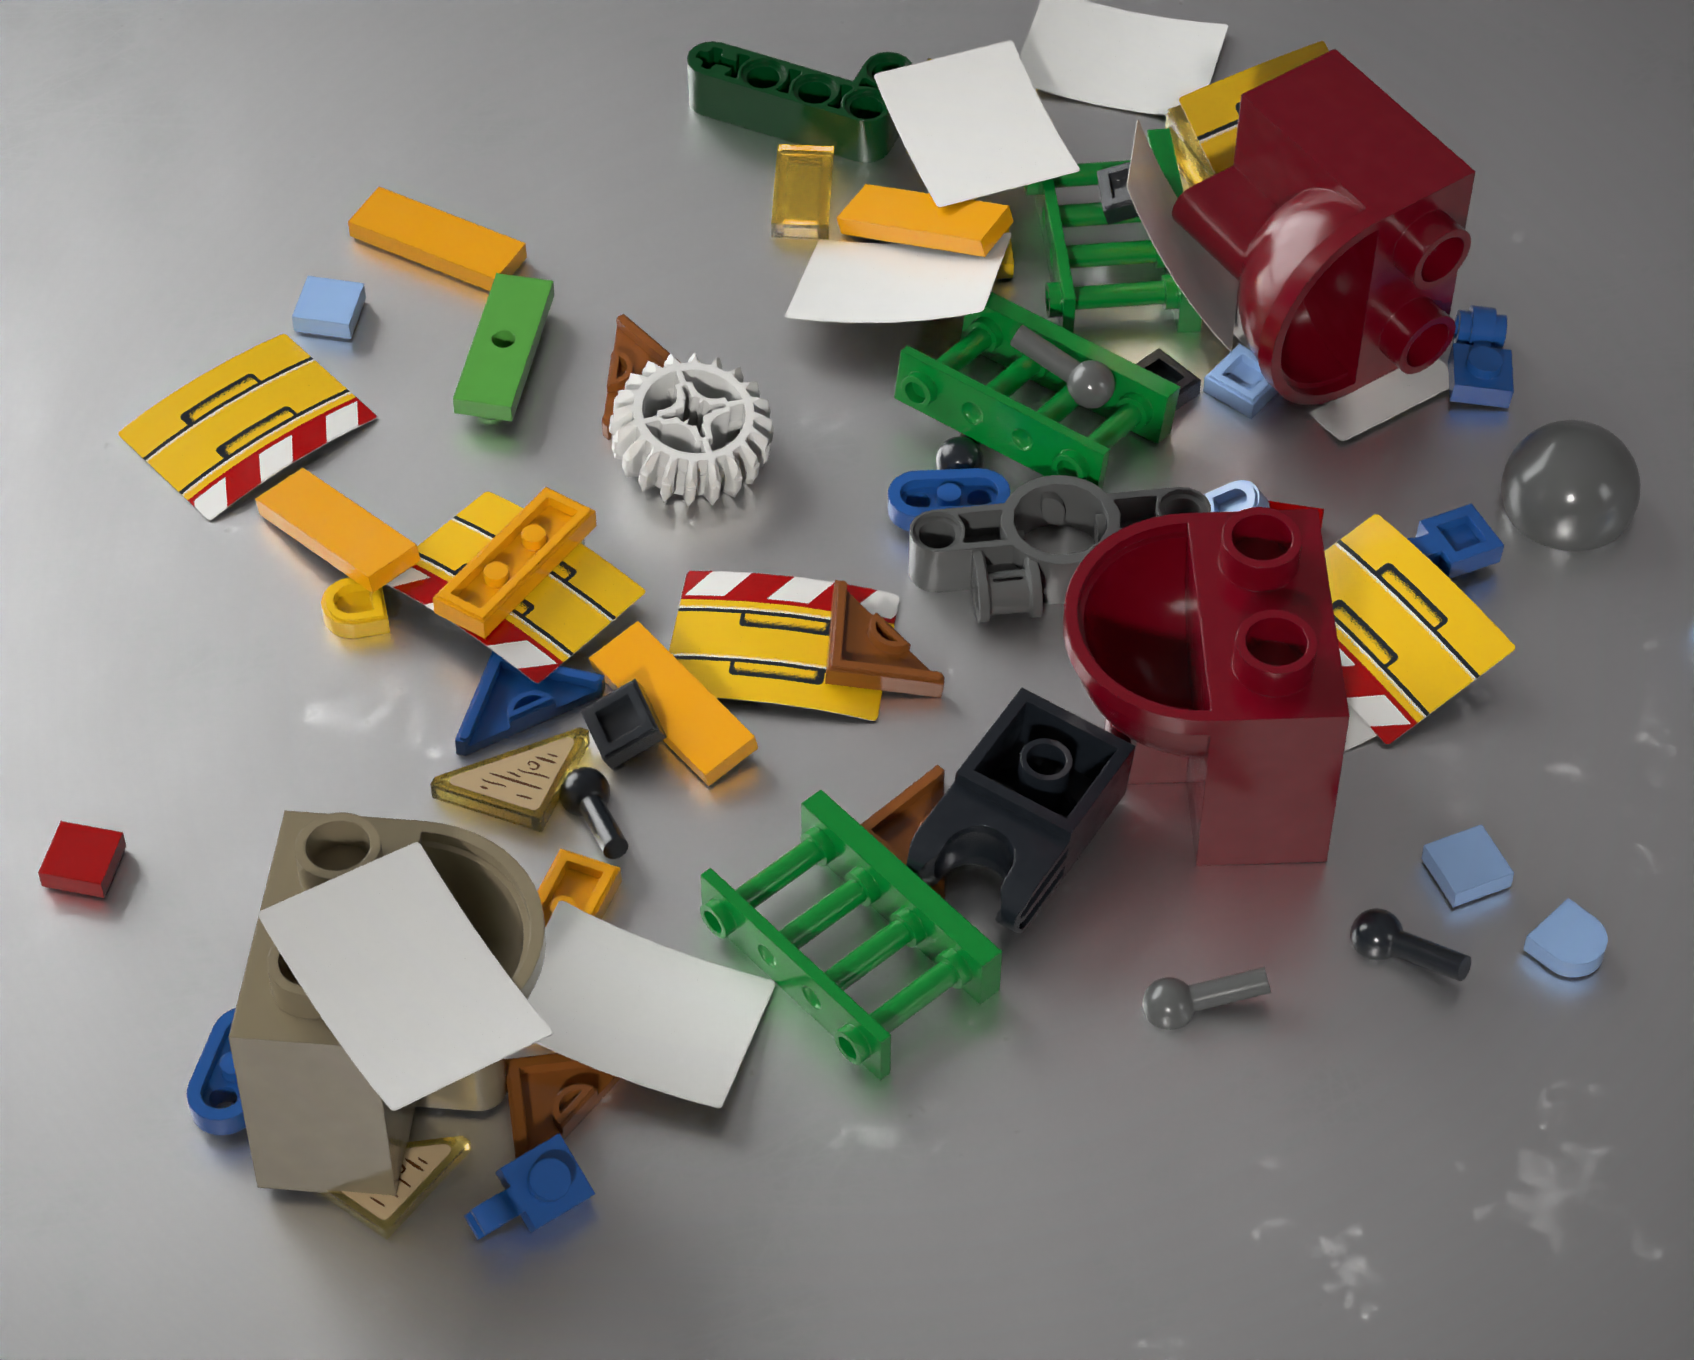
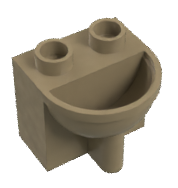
(301, 1096)

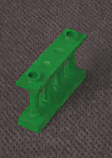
(1060, 293)
(1032, 437)
(873, 878)

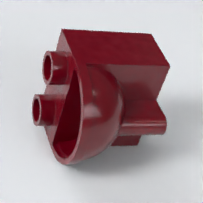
(1337, 230)
(1223, 670)

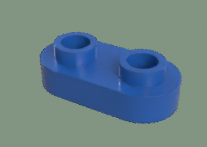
(942, 489)
(215, 1083)

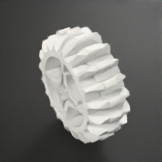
(696, 413)

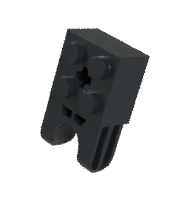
(1025, 804)

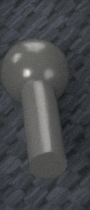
(1088, 382)
(1172, 1002)

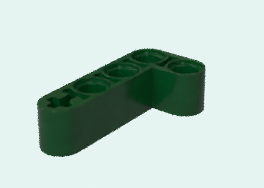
(794, 99)

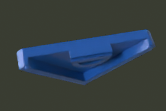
(512, 702)

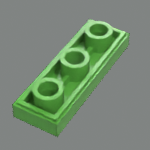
(503, 347)

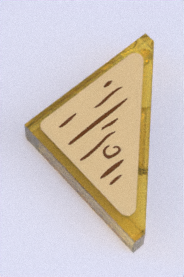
(516, 784)
(422, 1170)

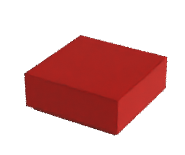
(82, 859)

